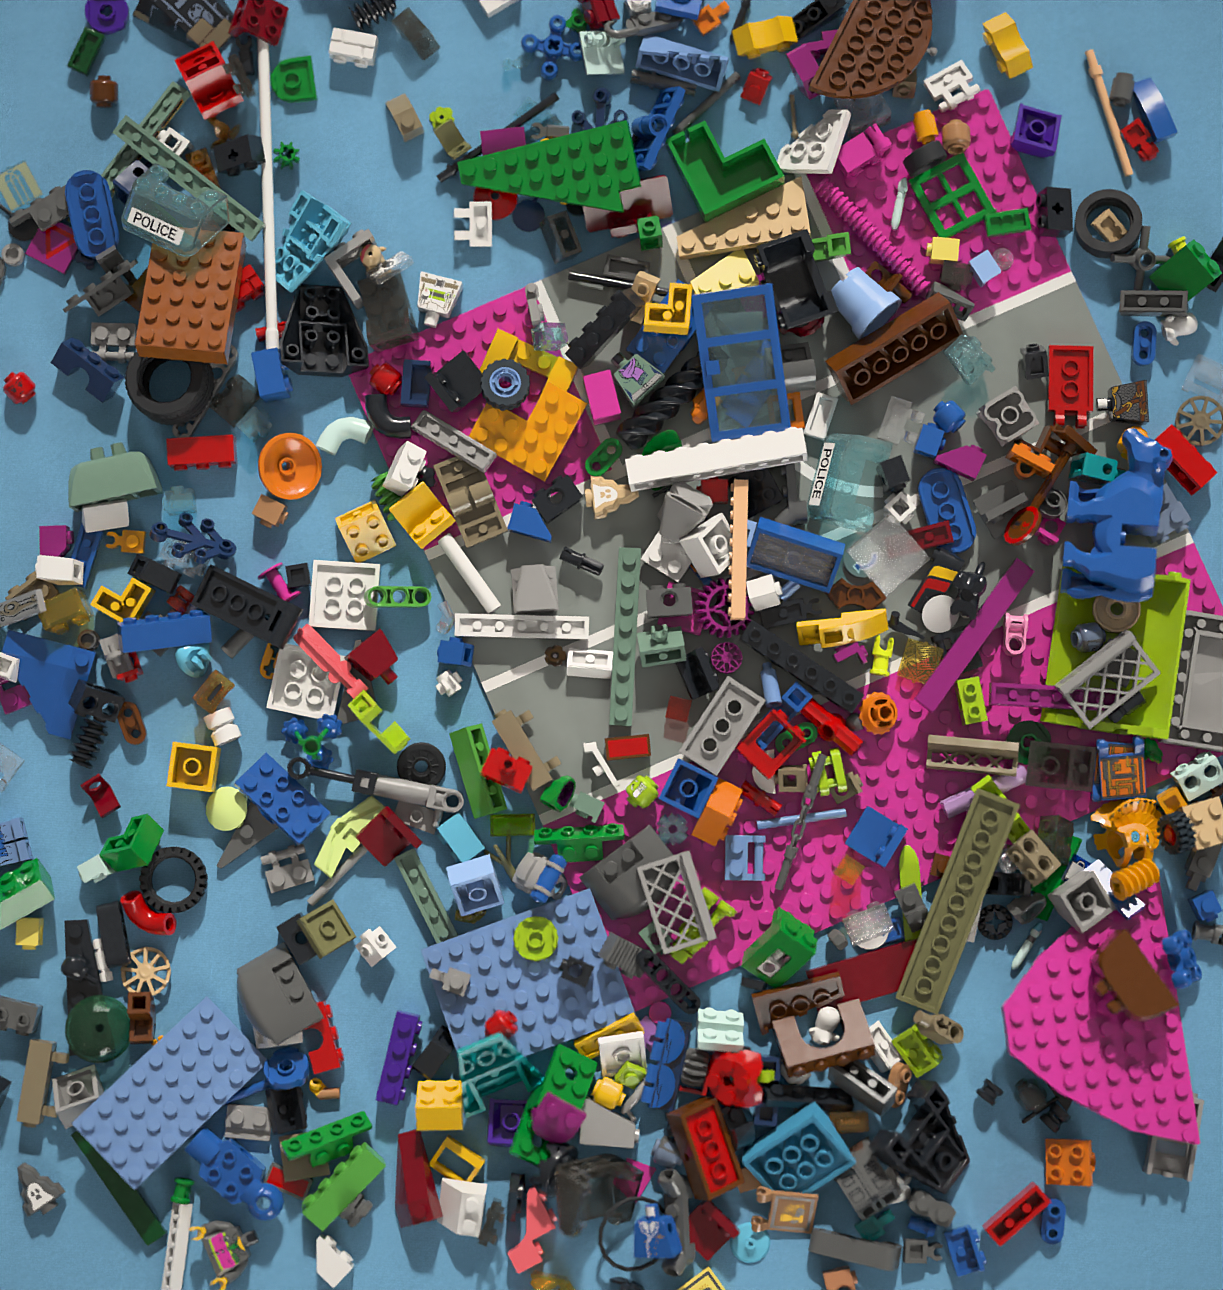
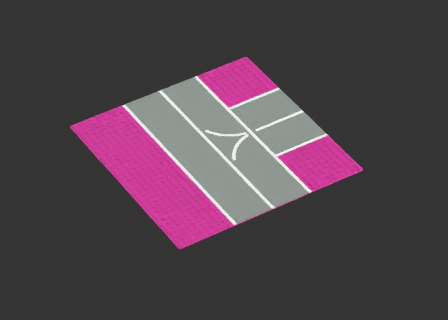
(1016, 308)

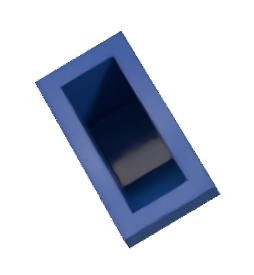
(527, 522)

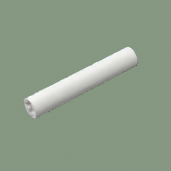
(469, 573)

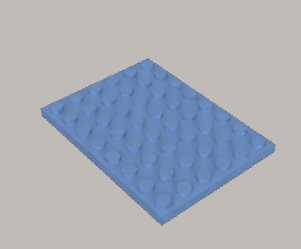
(544, 1003)

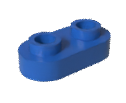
(1144, 344)
(1053, 1221)

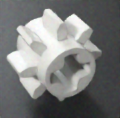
(448, 683)

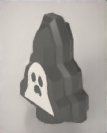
(38, 1191)

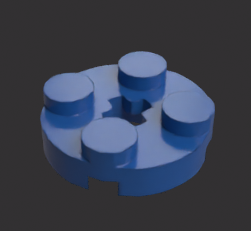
(286, 1079)

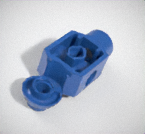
(234, 1173)

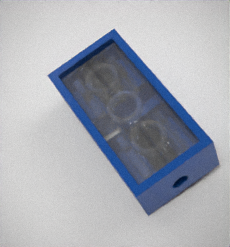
(795, 555)

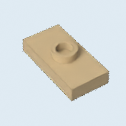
(1109, 227)

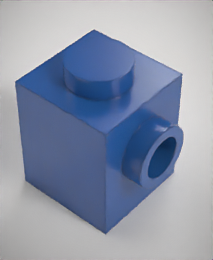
(929, 440)
(455, 652)
(1205, 906)

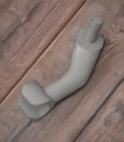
(633, 1099)

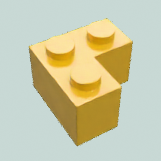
(670, 317)
(129, 604)

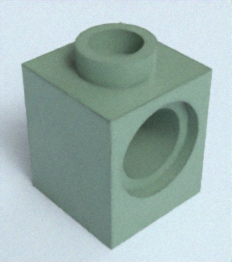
(646, 933)

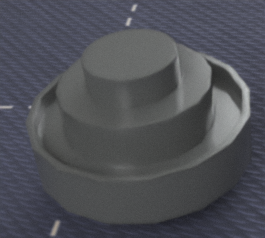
(1053, 505)

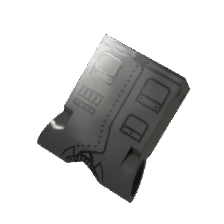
(866, 1182)

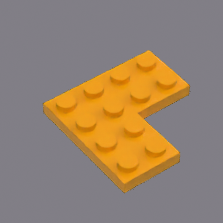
(531, 442)

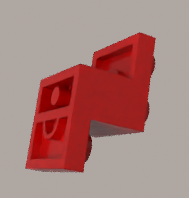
(208, 80)

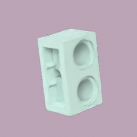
(1200, 781)

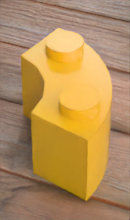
(765, 36)
(1007, 45)

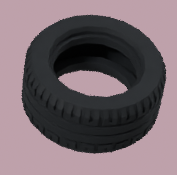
(179, 410)

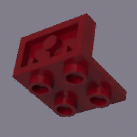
(259, 18)
(387, 836)
(710, 1229)

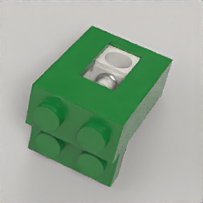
(780, 949)

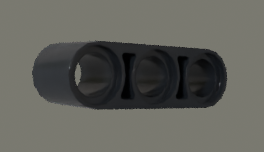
(113, 934)

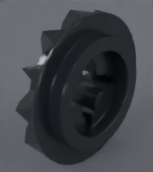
(1002, 929)

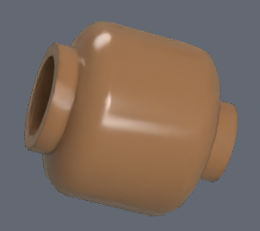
(956, 136)

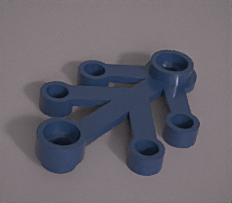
(600, 111)
(218, 546)

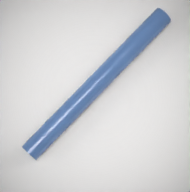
(811, 817)

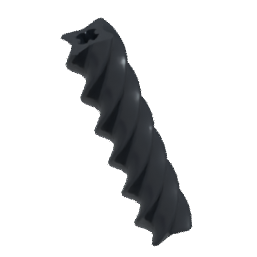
(662, 404)

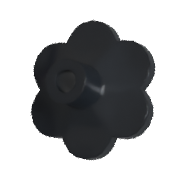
(428, 474)

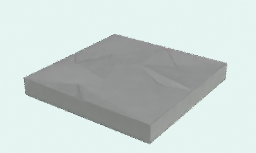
(1199, 685)

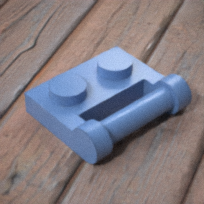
(737, 857)

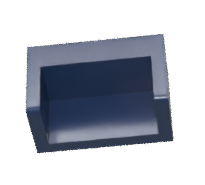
(415, 388)

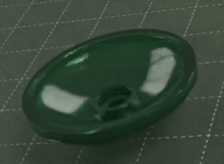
(89, 1043)

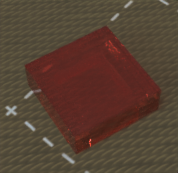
(678, 709)

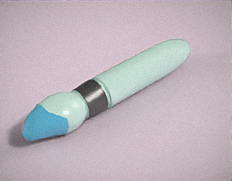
(1027, 945)

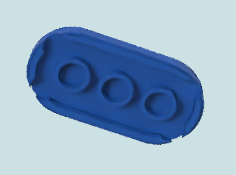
(91, 213)
(944, 500)

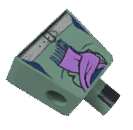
(635, 377)

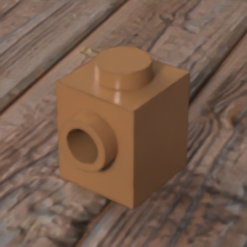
(270, 512)

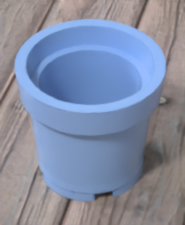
(864, 302)

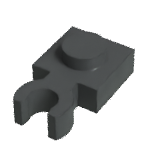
(918, 1250)

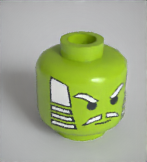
(642, 791)

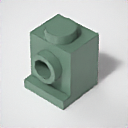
(586, 806)

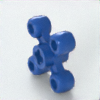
(554, 39)
(1181, 959)

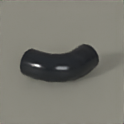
(383, 420)

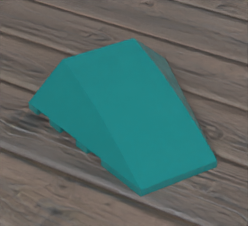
(491, 1067)

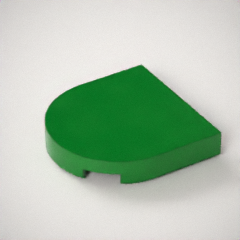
(294, 80)

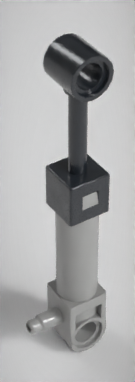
(388, 787)

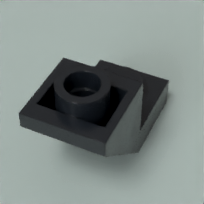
(154, 573)
(434, 1053)

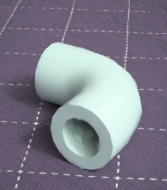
(344, 429)

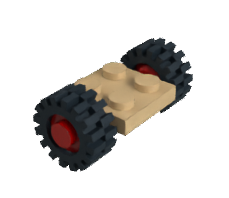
(1192, 827)

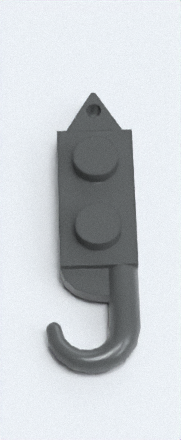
(644, 25)

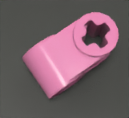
(1014, 632)

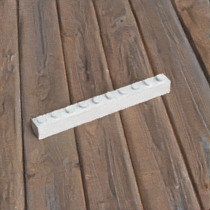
(176, 1246)

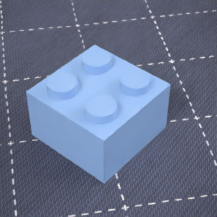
(475, 885)

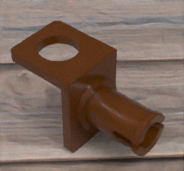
(890, 282)
(1044, 442)

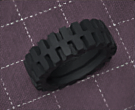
(199, 886)

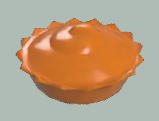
(878, 713)

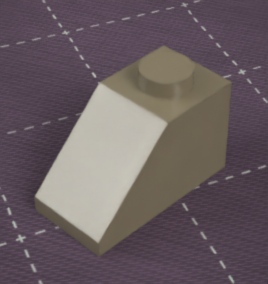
(405, 117)

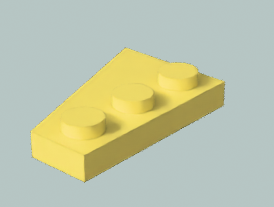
(728, 273)

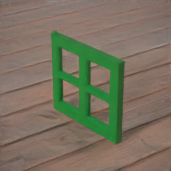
(952, 196)

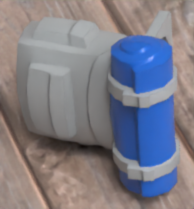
(539, 875)

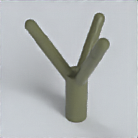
(505, 862)

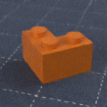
(718, 812)

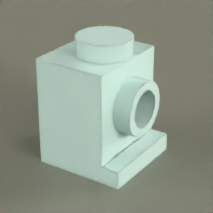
(94, 869)

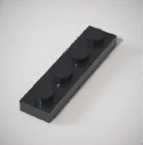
(801, 1096)

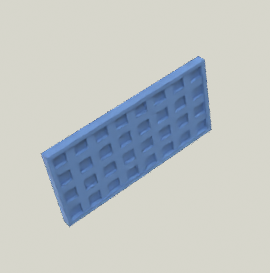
(170, 1092)

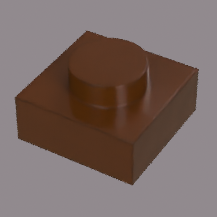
(938, 864)

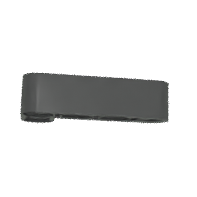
(854, 1249)

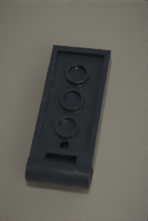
(246, 606)

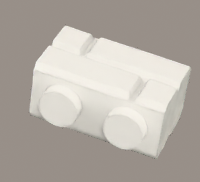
(353, 47)

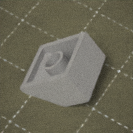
(1082, 900)
(76, 1093)

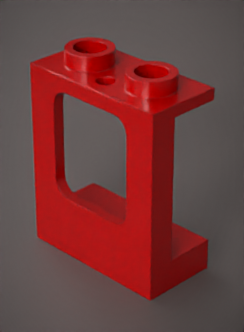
(757, 757)

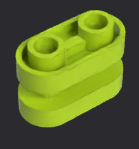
(836, 762)

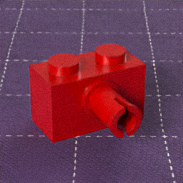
(507, 770)

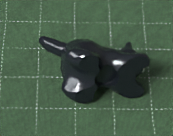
(970, 588)

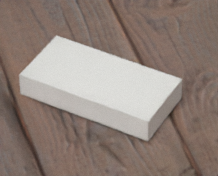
(820, 416)

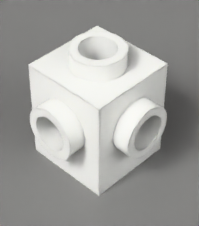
(903, 501)
(375, 945)

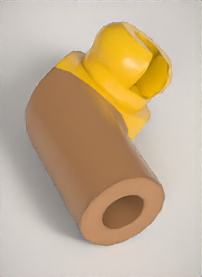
(321, 1091)

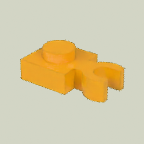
(130, 541)

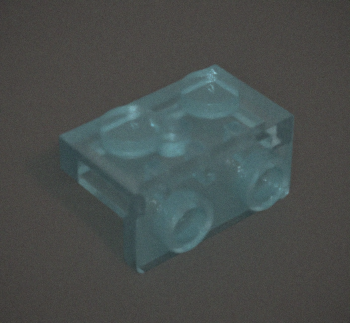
(968, 358)

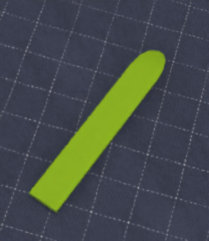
(909, 873)

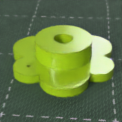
(440, 112)

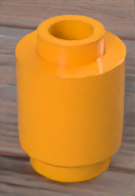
(925, 126)

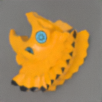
(1130, 826)

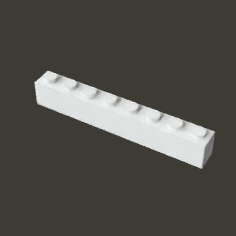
(716, 459)

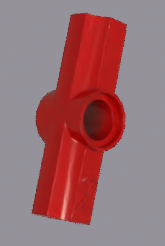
(831, 727)

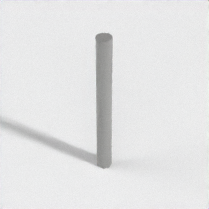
(338, 874)

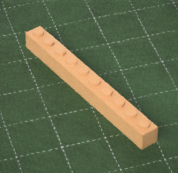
(739, 549)

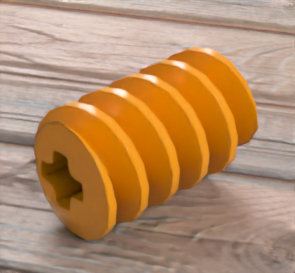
(1134, 879)

